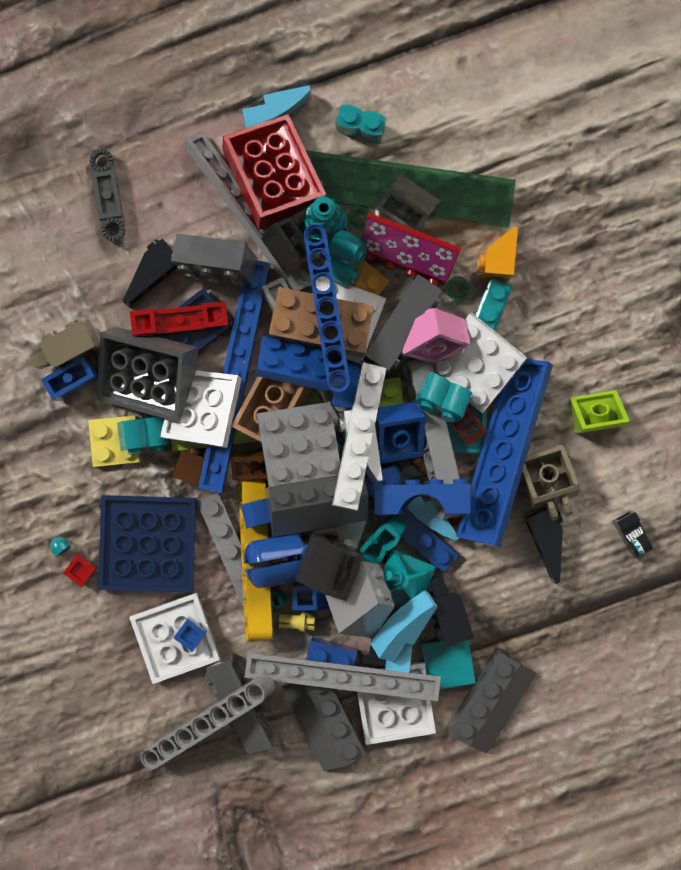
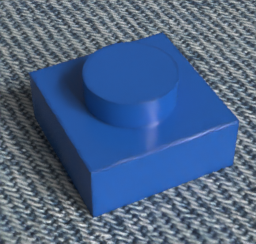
(190, 634)

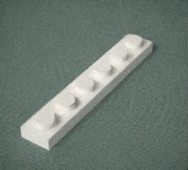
(359, 437)

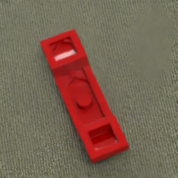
(178, 319)

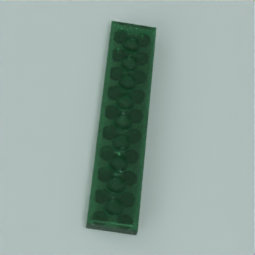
(462, 194)

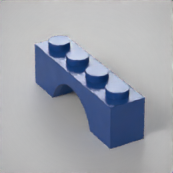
(394, 499)

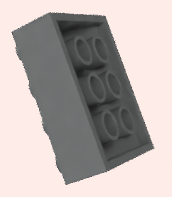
(145, 373)

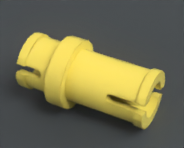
(300, 622)

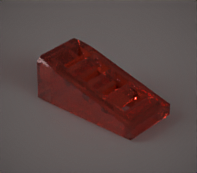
(476, 422)

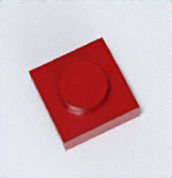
(80, 570)

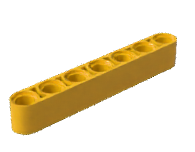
(255, 600)

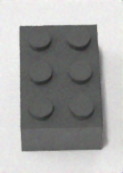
(214, 259)

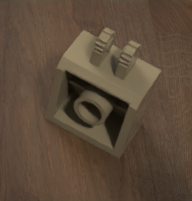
(67, 345)
(545, 492)

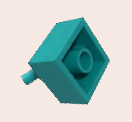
(406, 575)

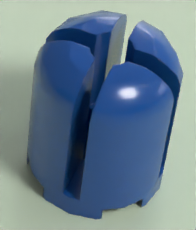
(274, 548)

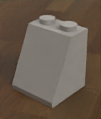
(366, 606)

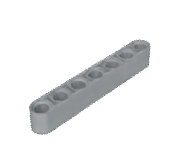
(437, 444)
(180, 739)

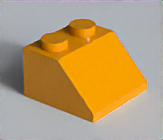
(499, 258)

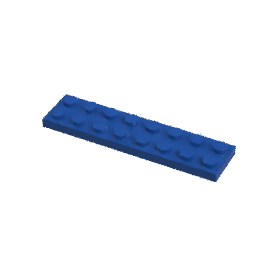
(505, 453)

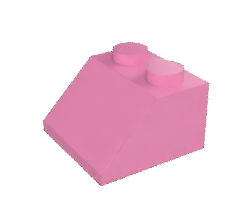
(436, 336)

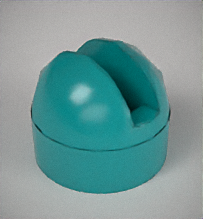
(59, 546)
(280, 597)

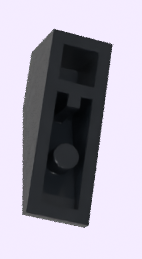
(152, 270)
(548, 540)

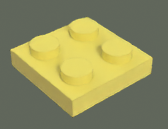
(106, 443)

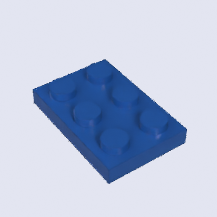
(292, 363)

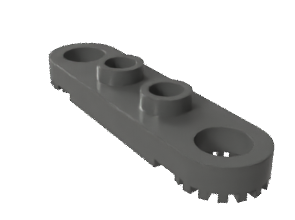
(107, 195)

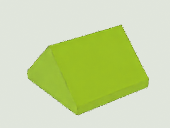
(598, 411)

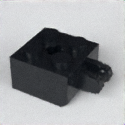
(450, 614)

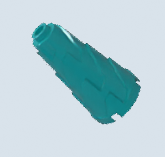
(328, 215)

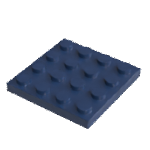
(147, 543)

